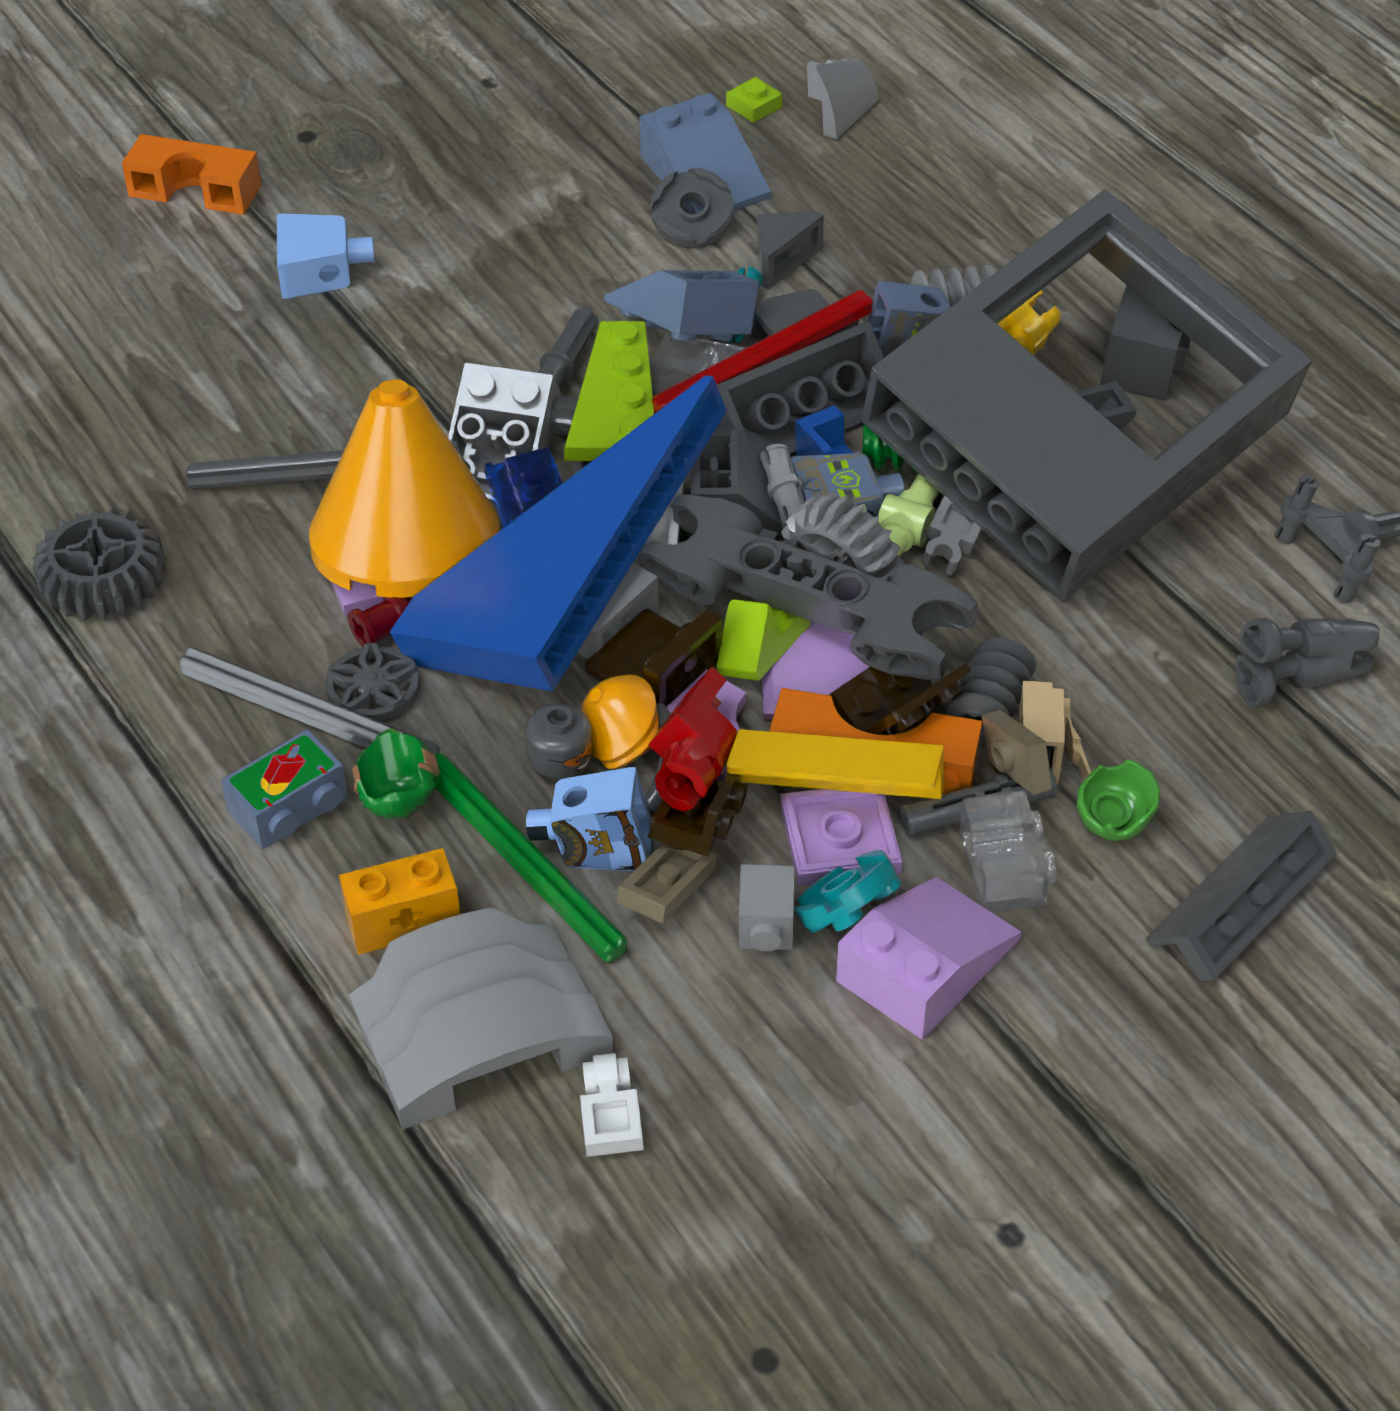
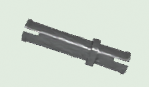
(938, 813)

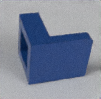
(821, 433)

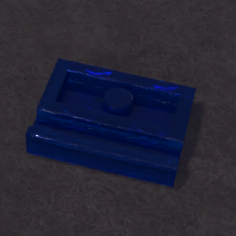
(521, 482)

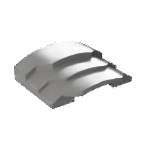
(470, 1002)

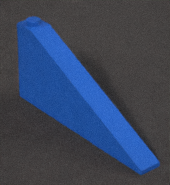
(541, 583)

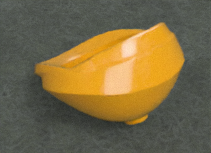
(621, 719)

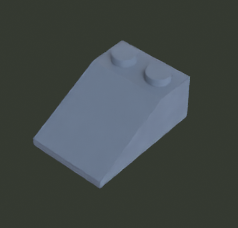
(703, 137)

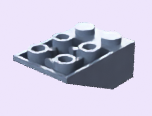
(691, 303)

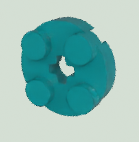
(841, 894)

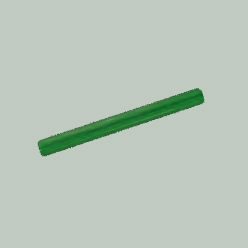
(530, 862)

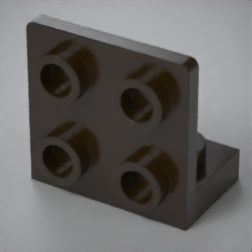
(661, 652)
(889, 702)

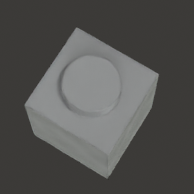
(766, 907)

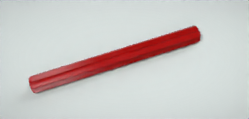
(784, 342)

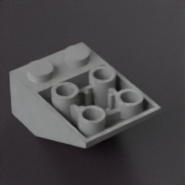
(501, 416)

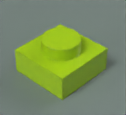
(754, 99)

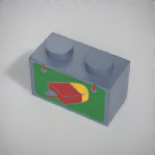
(285, 789)

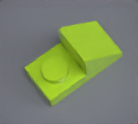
(756, 638)

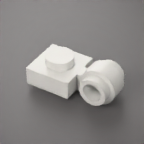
(610, 1107)

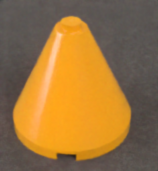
(398, 500)

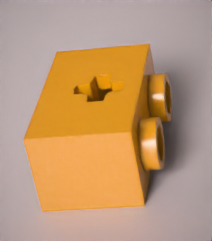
(398, 898)

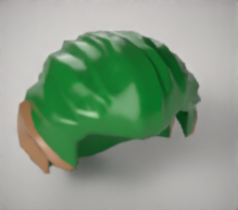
(395, 775)

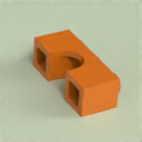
(163, 165)

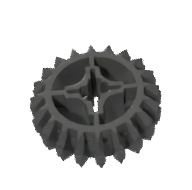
(99, 564)

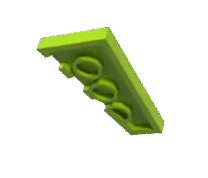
(614, 391)

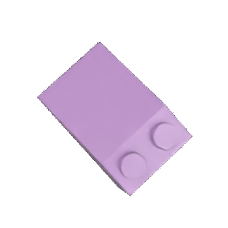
(922, 954)

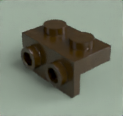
(702, 825)

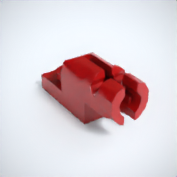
(693, 744)

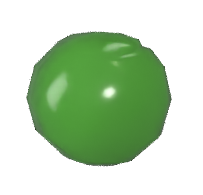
(1118, 800)

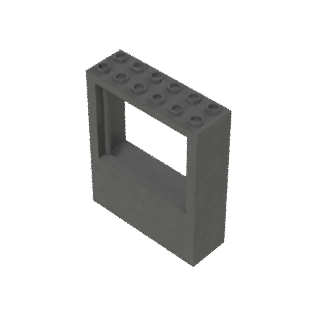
(1032, 453)

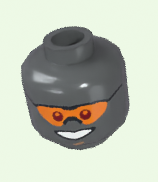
(559, 741)

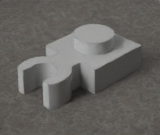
(950, 535)

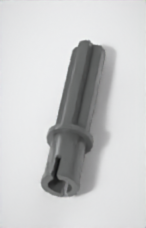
(569, 345)

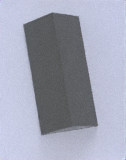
(777, 394)

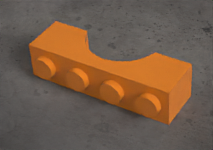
(816, 715)

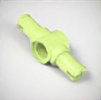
(909, 514)

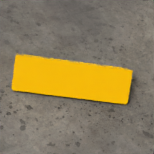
(838, 763)

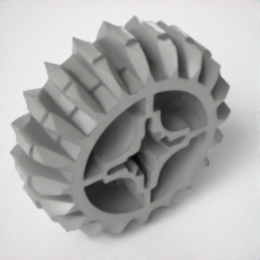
(843, 534)

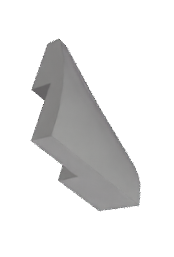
(845, 92)

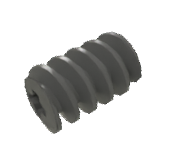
(994, 680)

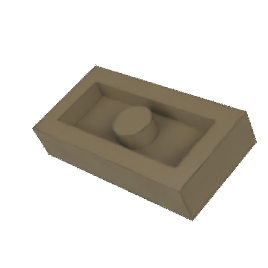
(1017, 752)
(665, 881)

